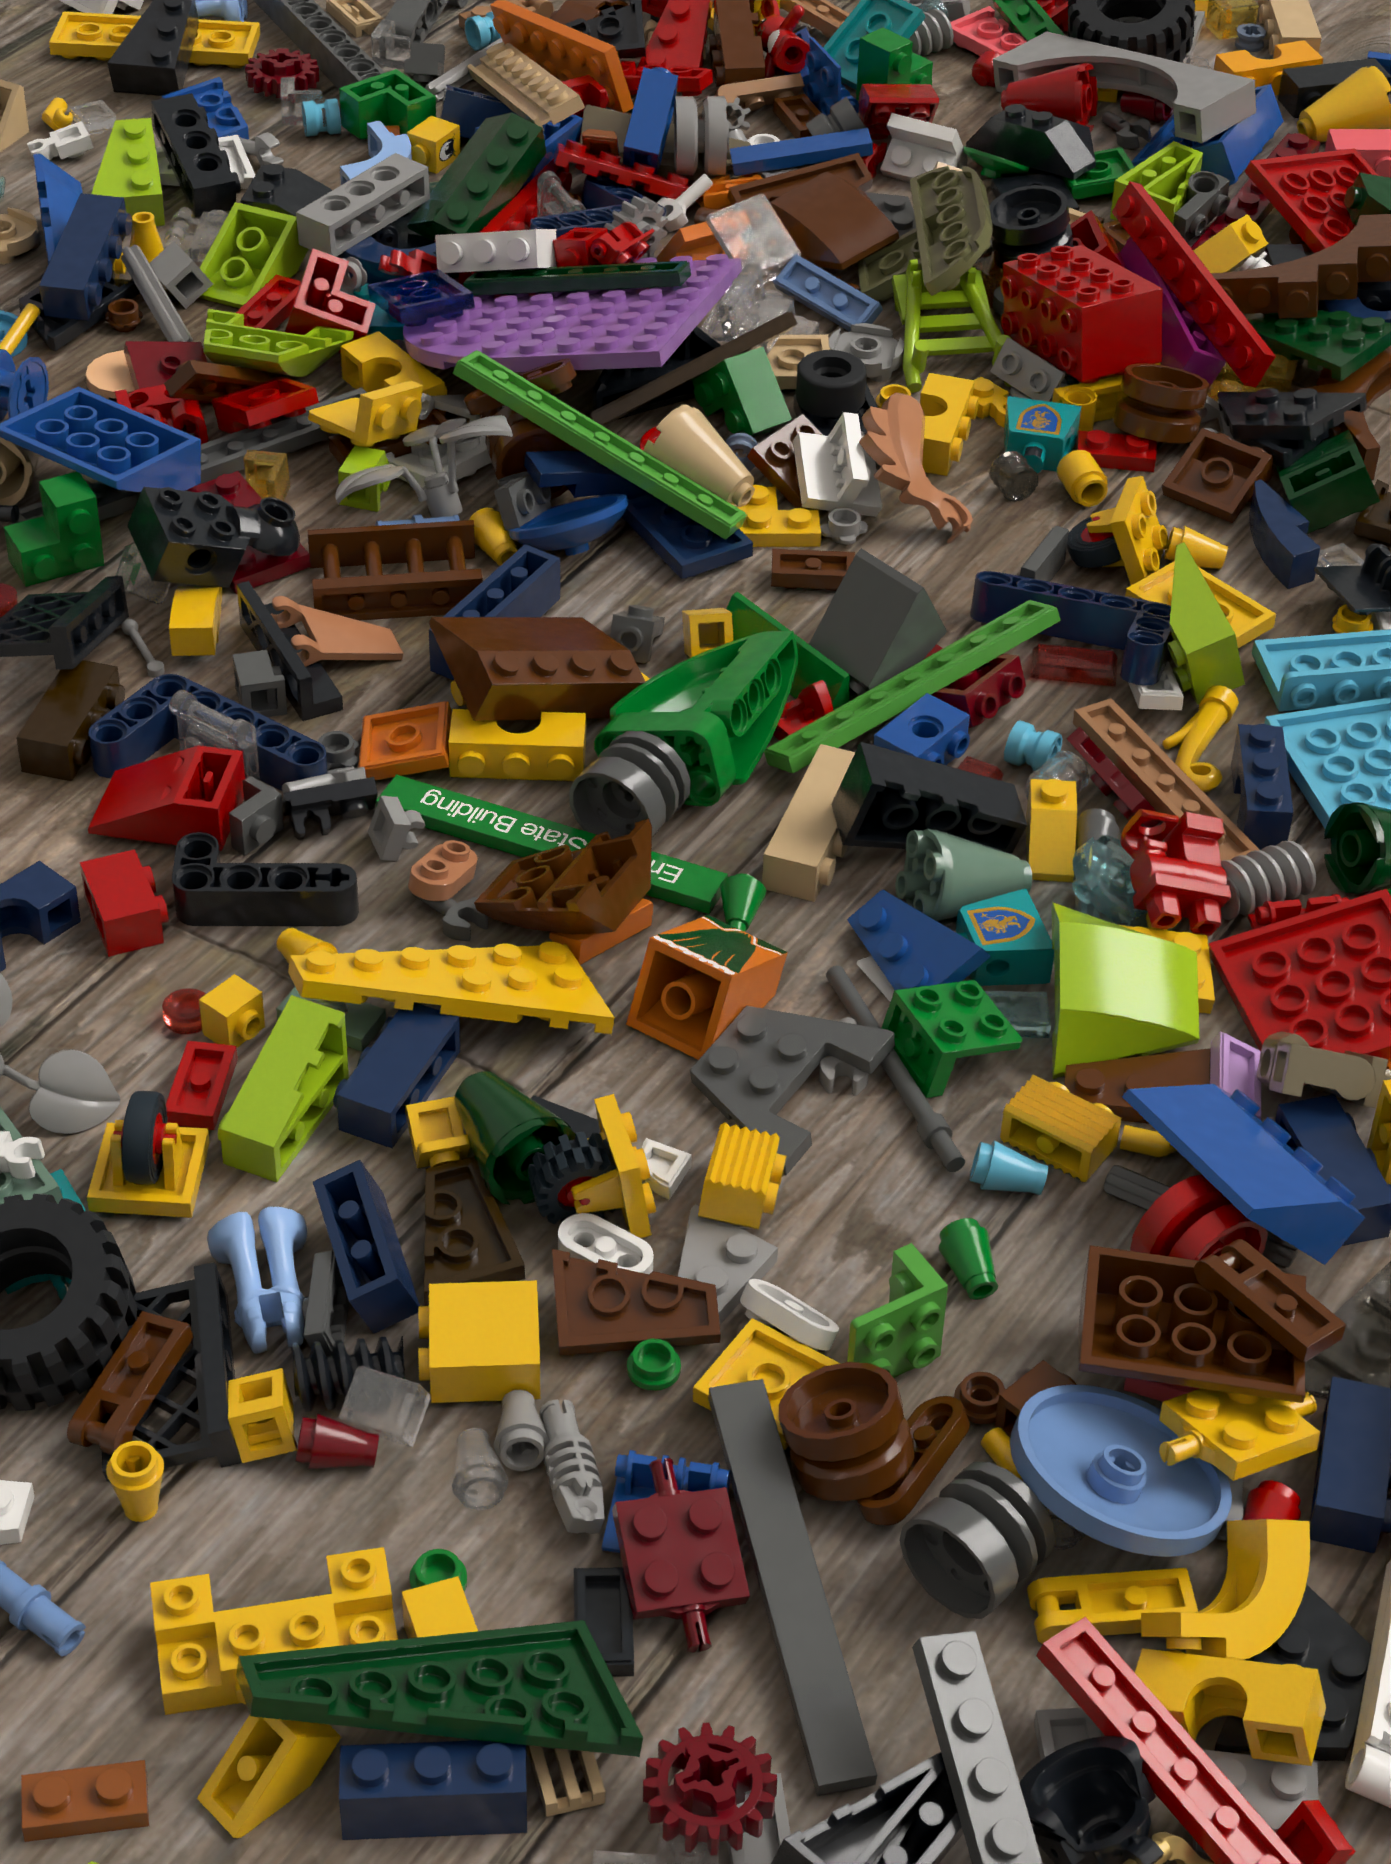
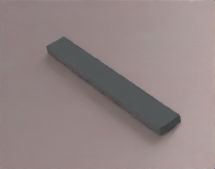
(792, 1590)

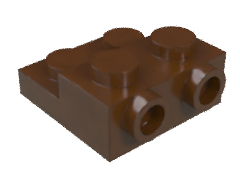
(1218, 475)

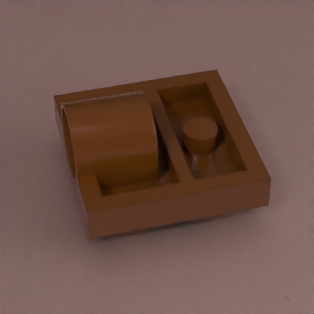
(777, 458)

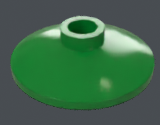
(992, 165)

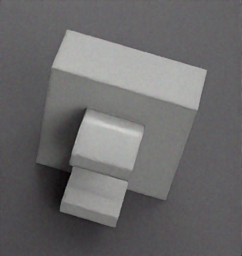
(391, 828)

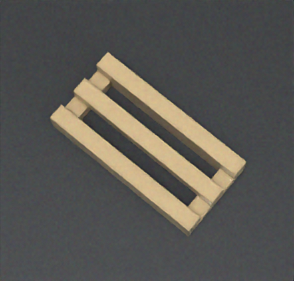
(350, 17)
(574, 1799)

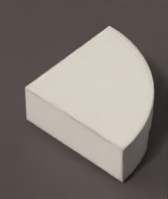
(666, 1167)

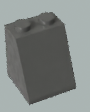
(877, 624)

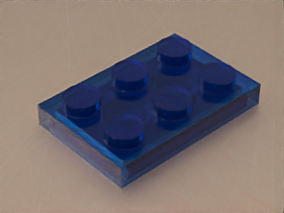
(421, 297)

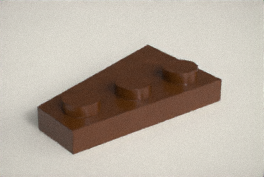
(1109, 1079)
(619, 1308)

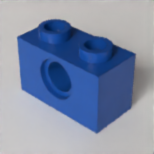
(927, 731)

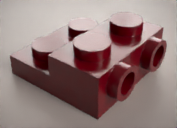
(986, 688)

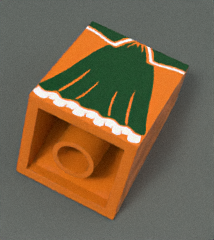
(700, 981)

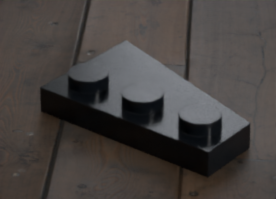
(619, 28)

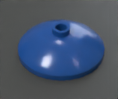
(572, 524)

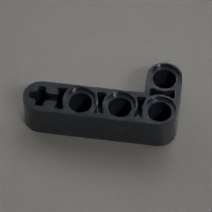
(258, 892)

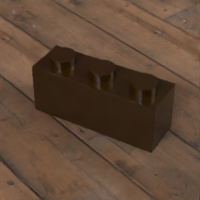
(56, 733)

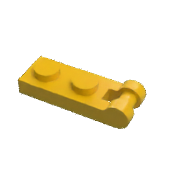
(1109, 1599)

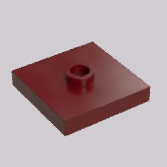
(156, 361)

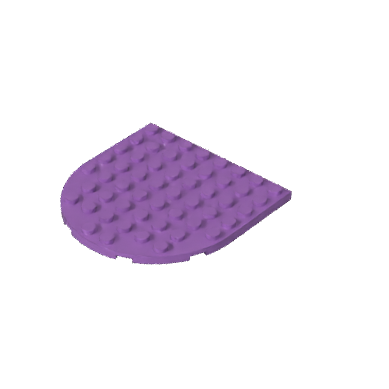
(586, 326)

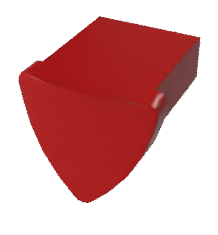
(810, 705)

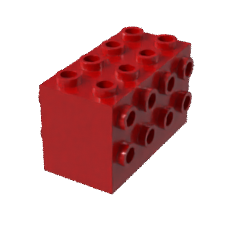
(1082, 312)

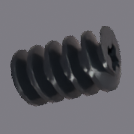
(334, 1373)

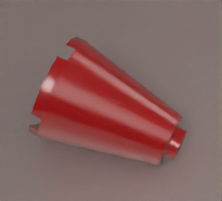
(1063, 92)

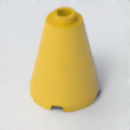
(1353, 104)

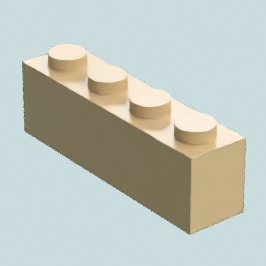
(1288, 22)
(808, 837)

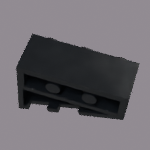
(156, 50)

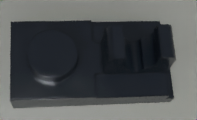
(347, 799)

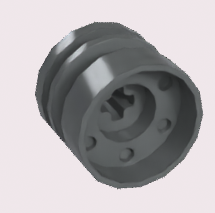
(630, 783)
(977, 1539)

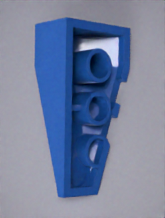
(57, 199)

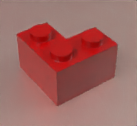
(322, 302)

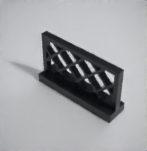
(64, 623)
(213, 1369)

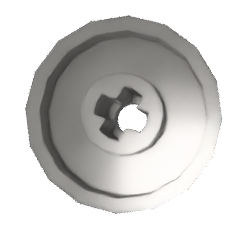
(702, 135)

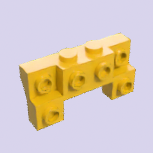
(203, 1646)

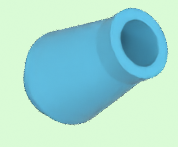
(1006, 1170)

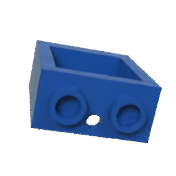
(650, 118)

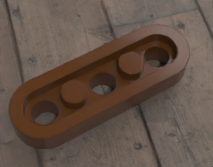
(550, 377)
(936, 1432)

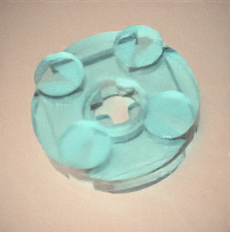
(1105, 879)

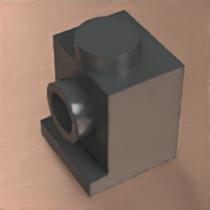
(259, 684)

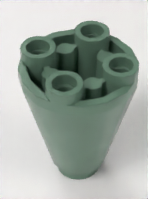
(953, 872)

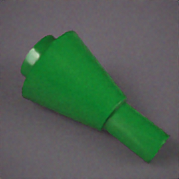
(741, 899)

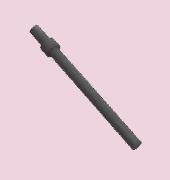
(931, 1125)

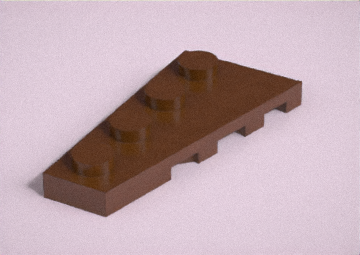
(849, 168)

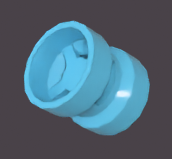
(481, 31)
(313, 117)
(1031, 746)

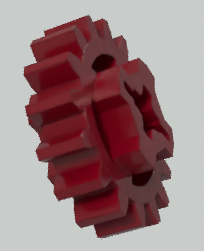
(267, 70)
(708, 1790)

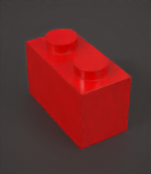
(123, 902)

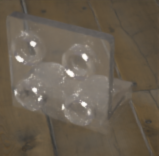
(754, 234)

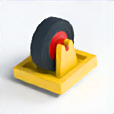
(1122, 535)
(148, 1162)

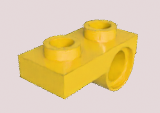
(1096, 399)

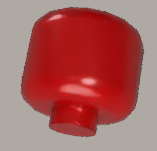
(983, 68)

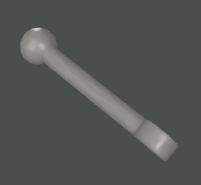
(154, 667)

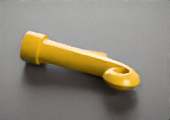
(1214, 711)

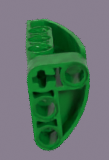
(713, 710)

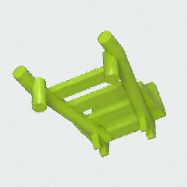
(912, 297)

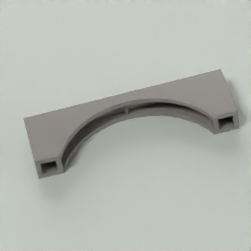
(1201, 98)

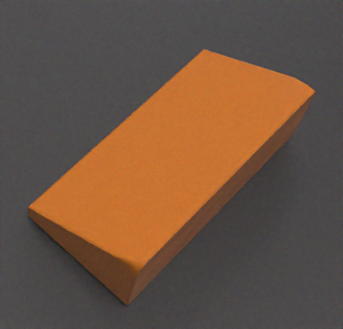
(590, 945)

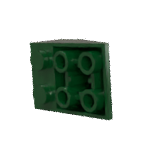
(1329, 482)

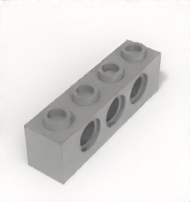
(363, 205)

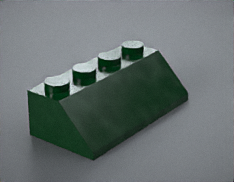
(482, 177)

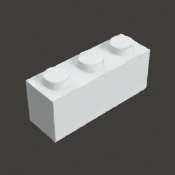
(495, 250)

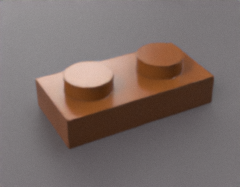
(84, 1800)

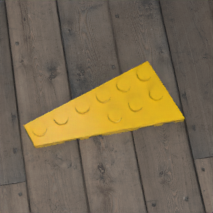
(463, 980)

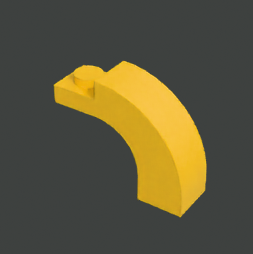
(1257, 1598)

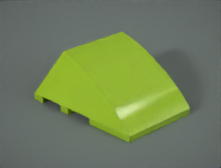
(269, 350)
(1118, 991)

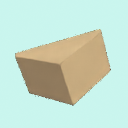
(12, 114)

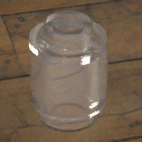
(1064, 767)

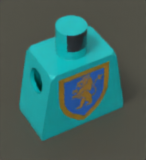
(1041, 431)
(1013, 937)

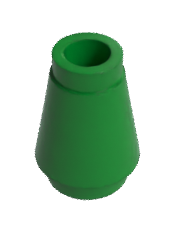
(969, 1255)

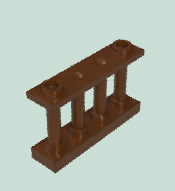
(393, 595)

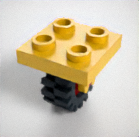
(595, 1173)

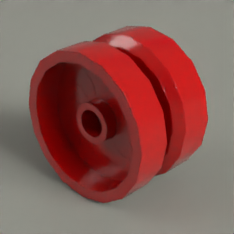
(1194, 1223)

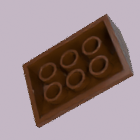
(535, 666)
(1157, 1324)

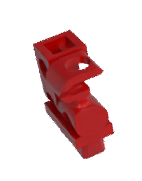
(173, 411)
(1185, 878)

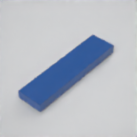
(800, 151)

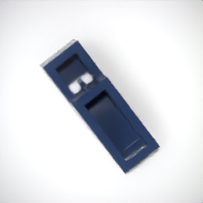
(1282, 537)

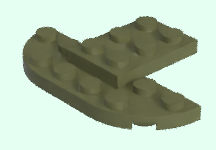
(948, 234)

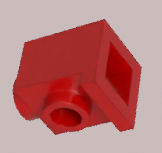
(575, 246)

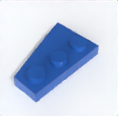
(218, 107)
(912, 945)

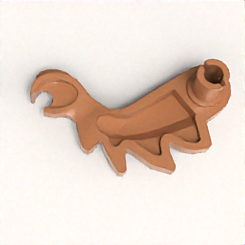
(897, 444)

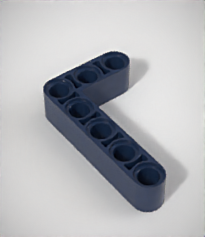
(599, 198)
(1086, 617)
(145, 725)

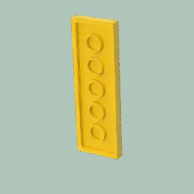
(101, 35)

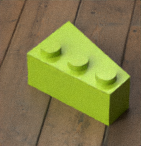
(132, 168)
(1163, 177)
(286, 1090)

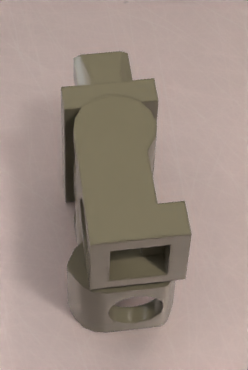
(1290, 1063)

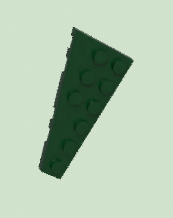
(488, 1685)

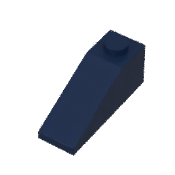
(469, 109)

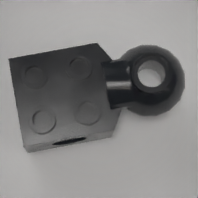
(204, 537)

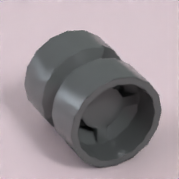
(840, 119)

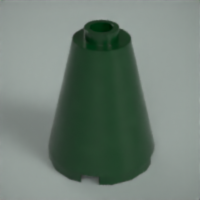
(1359, 847)
(505, 1133)

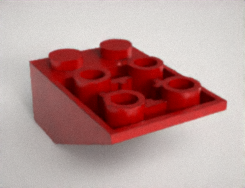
(908, 100)
(173, 797)

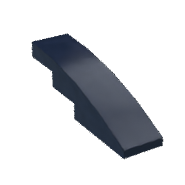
(579, 473)

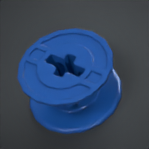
(21, 388)

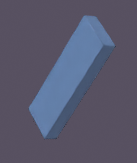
(826, 294)

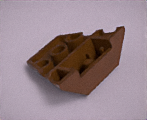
(833, 222)
(575, 889)

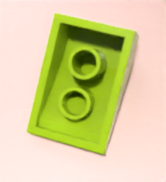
(250, 252)
(1203, 639)

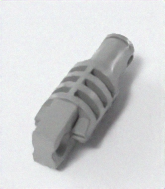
(572, 1470)

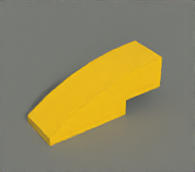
(195, 620)

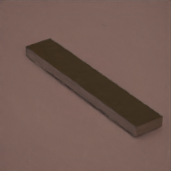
(693, 369)

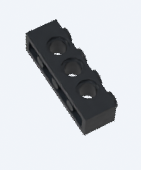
(195, 154)

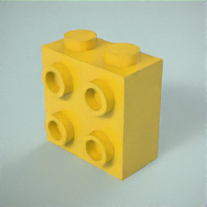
(480, 1340)

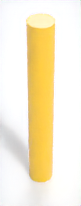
(19, 328)

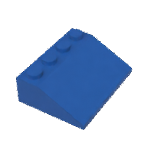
(1231, 149)
(108, 442)
(1252, 1164)

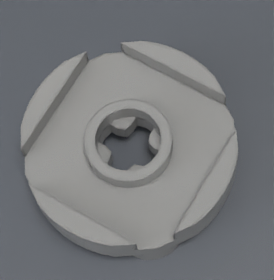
(874, 348)

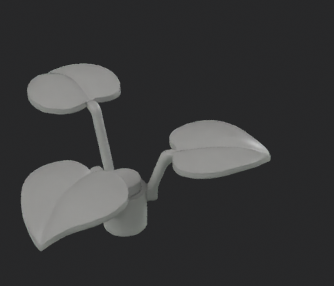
(439, 490)
(71, 1086)

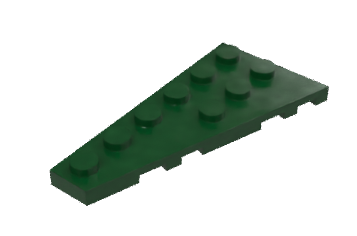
(1326, 341)

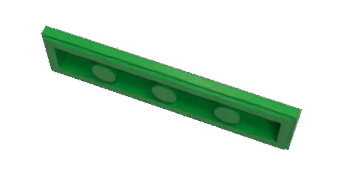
(812, 665)

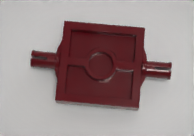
(680, 1554)

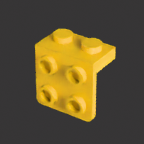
(374, 415)

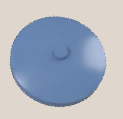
(1101, 1471)

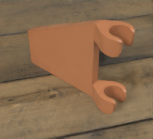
(335, 635)

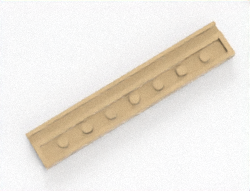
(525, 86)

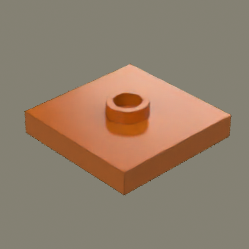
(406, 741)

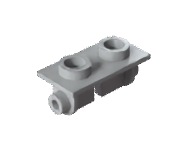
(1027, 371)

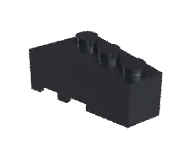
(900, 1823)

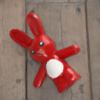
(781, 44)

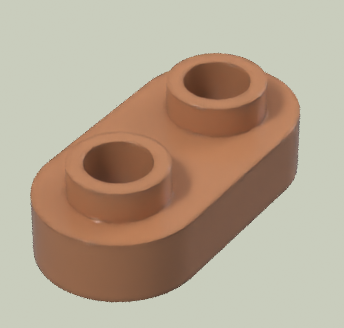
(443, 871)

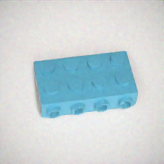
(1325, 668)

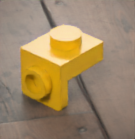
(436, 1132)

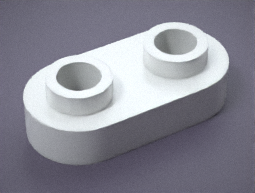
(604, 1242)
(792, 1316)

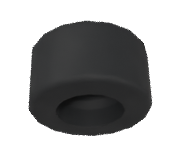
(830, 383)

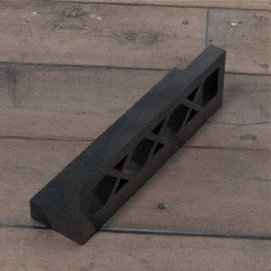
(306, 687)

